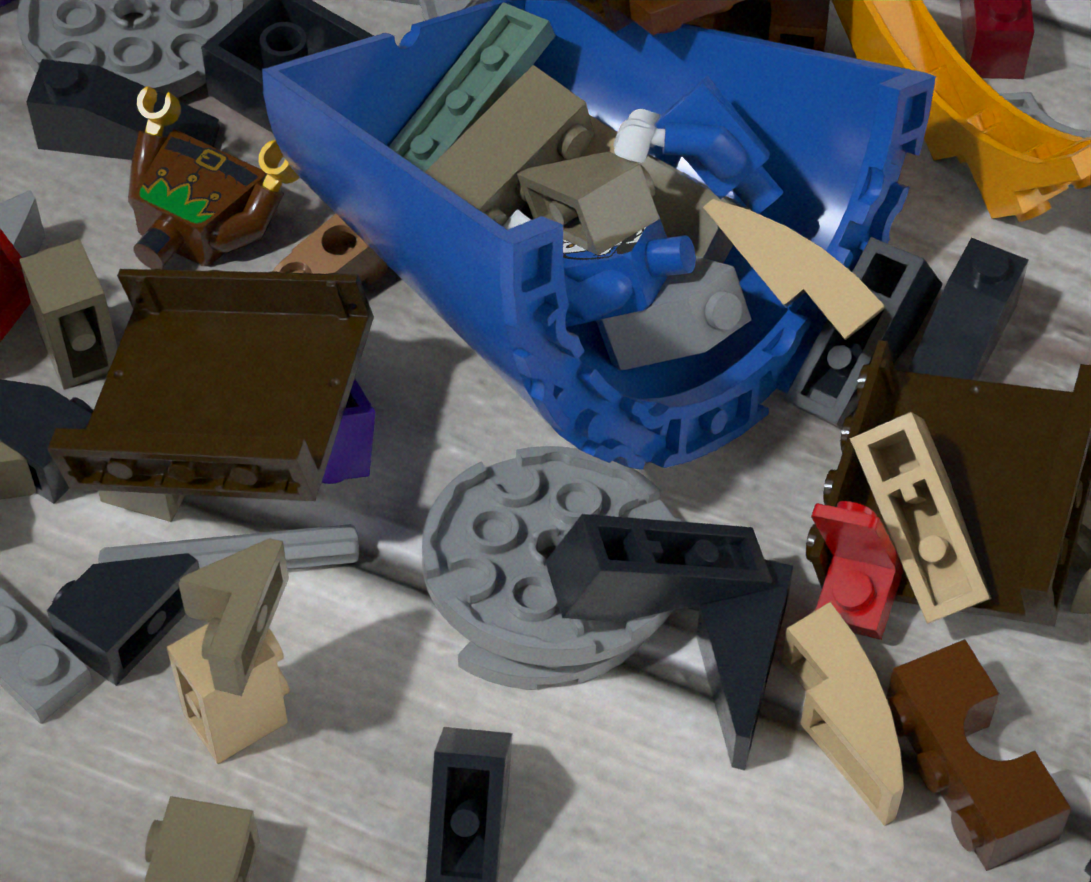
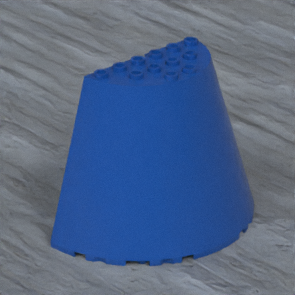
(834, 149)

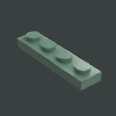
(474, 83)

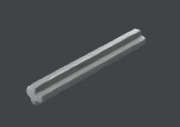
(301, 546)

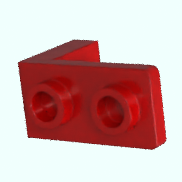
(862, 568)

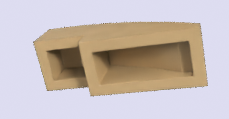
(797, 266)
(846, 708)

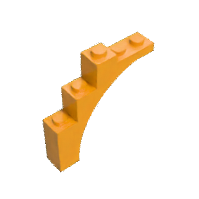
(1008, 152)

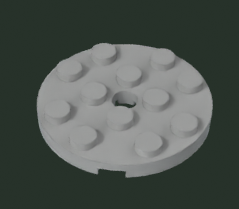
(155, 52)
(487, 563)

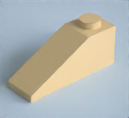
(922, 516)

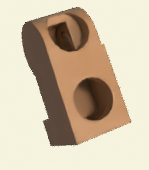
(334, 250)

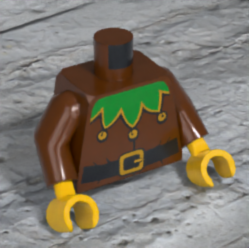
(195, 195)

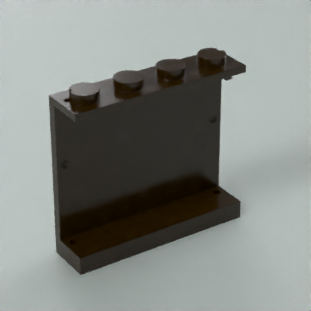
(222, 385)
(1014, 467)

